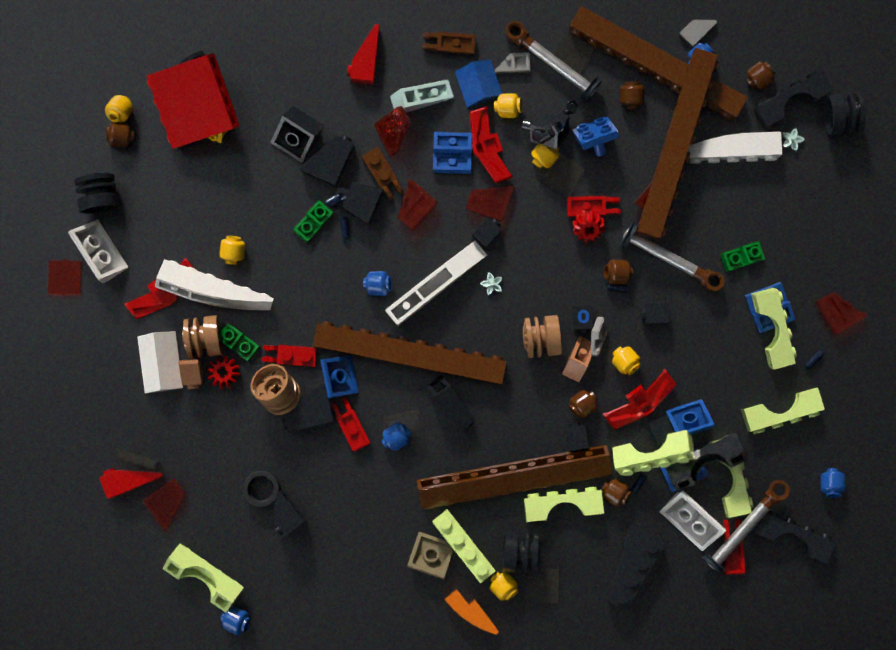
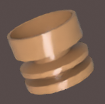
(542, 336)
(202, 337)
(275, 389)

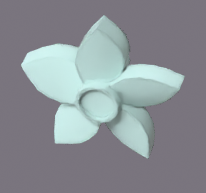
(792, 139)
(492, 284)

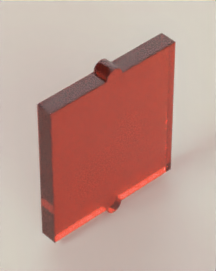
(64, 277)

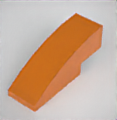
(471, 612)

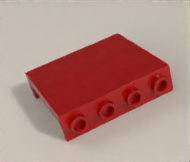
(192, 100)

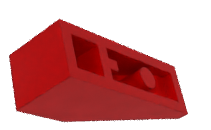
(364, 61)
(122, 481)

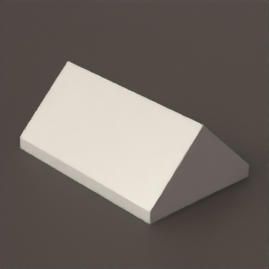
(98, 250)
(159, 361)
(692, 520)

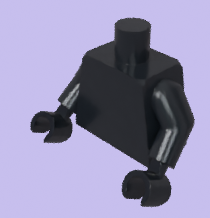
(550, 128)

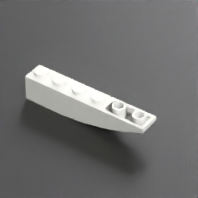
(736, 147)
(435, 283)
(208, 289)

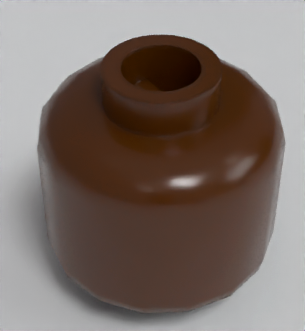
(760, 75)
(632, 95)
(119, 135)
(618, 271)
(583, 404)
(616, 492)

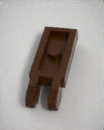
(451, 42)
(381, 171)

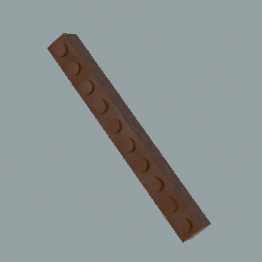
(650, 60)
(676, 144)
(410, 354)
(514, 477)

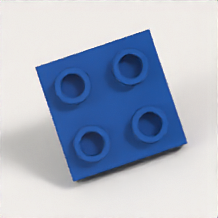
(596, 134)

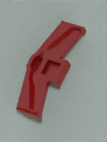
(487, 146)
(153, 301)
(641, 402)

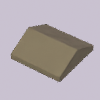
(430, 555)

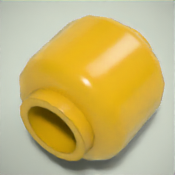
(508, 105)
(119, 109)
(544, 156)
(232, 249)
(626, 360)
(504, 586)

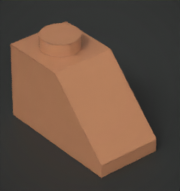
(578, 360)
(191, 373)

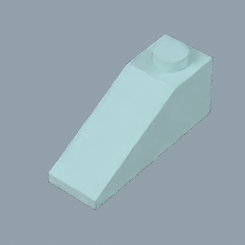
(422, 95)

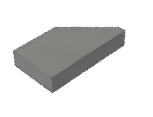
(696, 30)
(515, 64)
(598, 336)

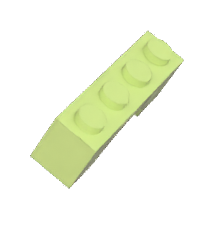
(779, 351)
(805, 403)
(676, 449)
(737, 500)
(588, 502)
(463, 546)
(187, 564)

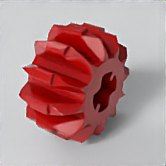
(588, 226)
(228, 367)

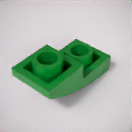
(313, 221)
(742, 256)
(238, 342)

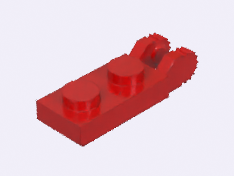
(576, 205)
(292, 355)
(351, 426)
(735, 561)

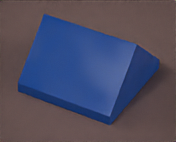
(478, 82)
(339, 376)
(690, 417)

